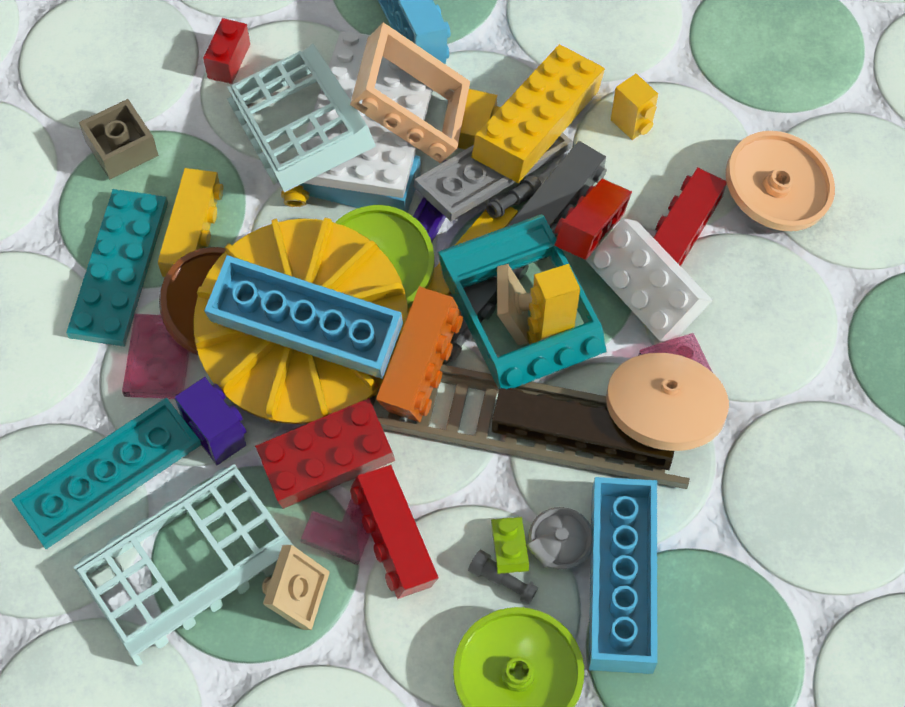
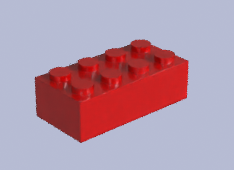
(325, 453)

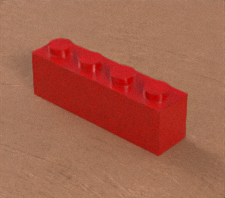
(689, 213)
(592, 218)
(393, 532)

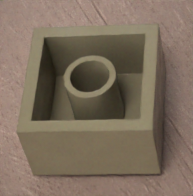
(119, 138)

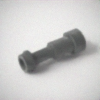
(515, 196)
(485, 566)

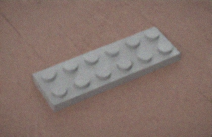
(465, 182)

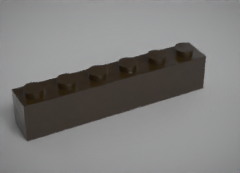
(570, 427)

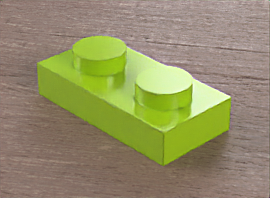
(509, 545)

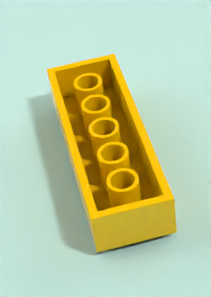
(537, 113)

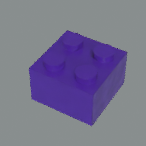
(212, 419)

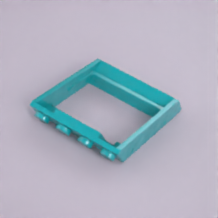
(519, 246)

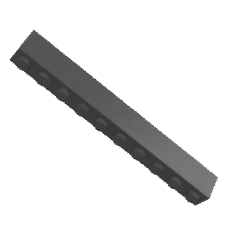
(553, 199)

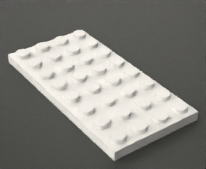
(389, 164)

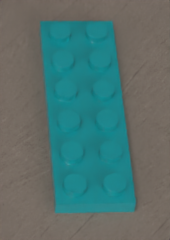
(117, 268)
(106, 472)

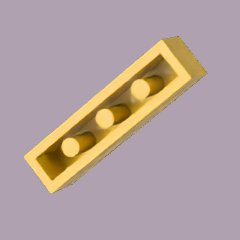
(191, 216)
(553, 303)

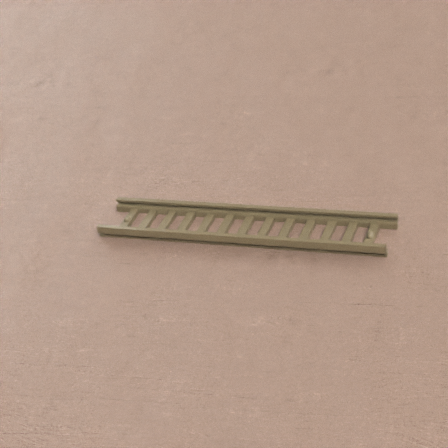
(484, 381)

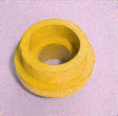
(295, 197)

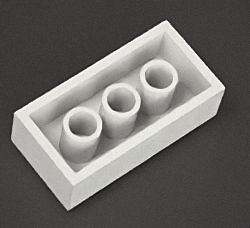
(648, 280)

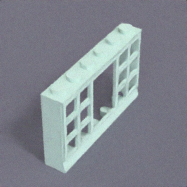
(320, 158)
(207, 596)

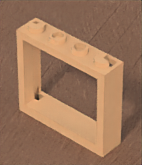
(426, 69)

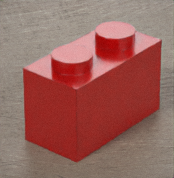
(227, 51)

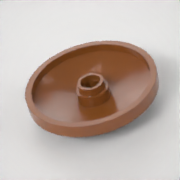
(179, 294)

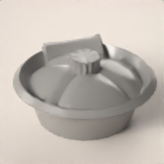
(560, 538)

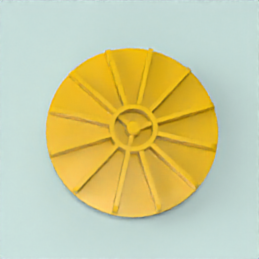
(277, 379)

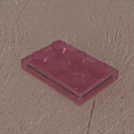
(154, 361)

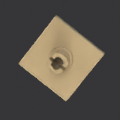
(513, 304)
(295, 587)

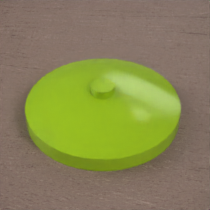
(400, 239)
(518, 662)

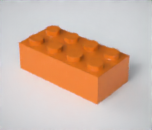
(420, 354)

